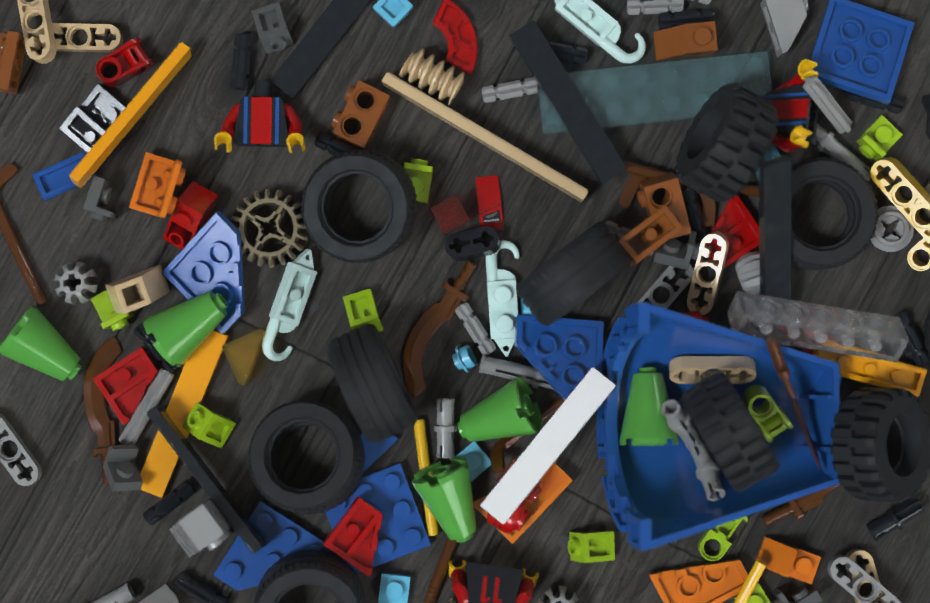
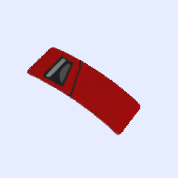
(489, 202)

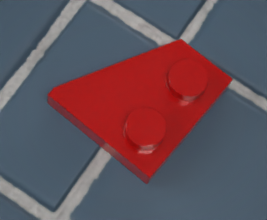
(738, 227)
(127, 383)
(356, 535)

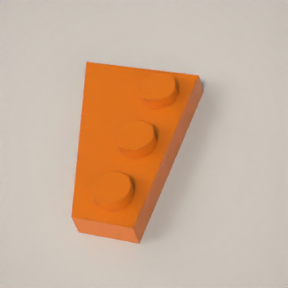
(553, 485)
(700, 583)

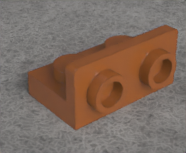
(11, 61)

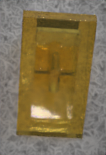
(243, 354)

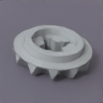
(902, 227)

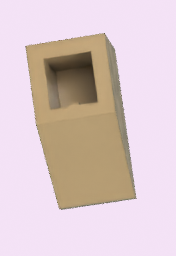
(137, 290)

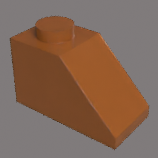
(686, 41)
(650, 235)

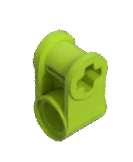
(768, 416)

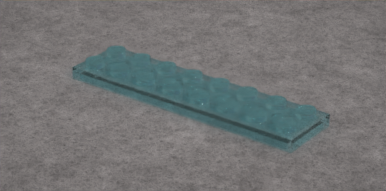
(659, 89)

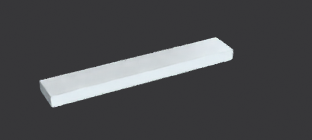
(548, 445)

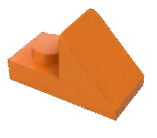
(788, 560)

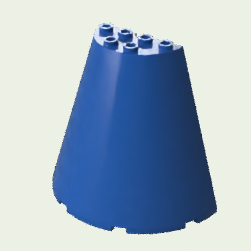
(656, 487)

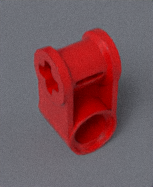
(126, 63)

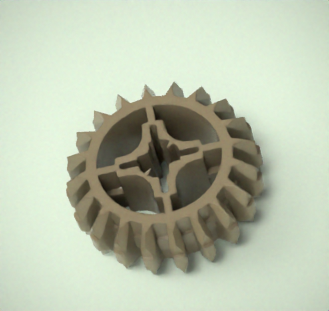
(277, 216)

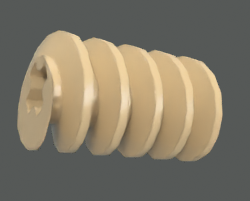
(432, 75)

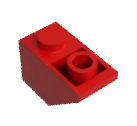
(189, 214)

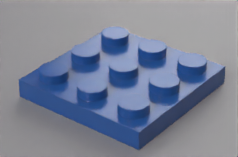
(860, 49)
(401, 524)

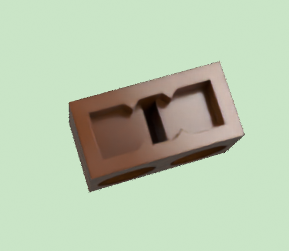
(367, 117)
(672, 199)

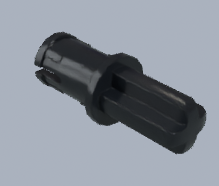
(894, 519)

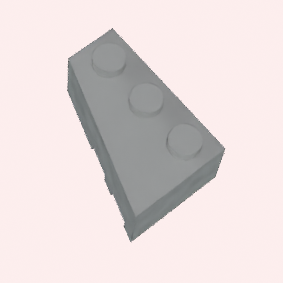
(201, 528)

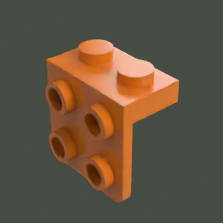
(156, 185)

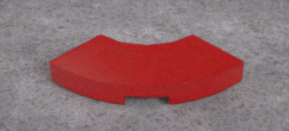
(459, 35)

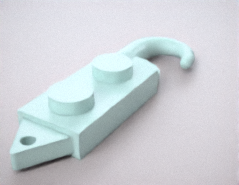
(598, 27)
(502, 299)
(289, 302)

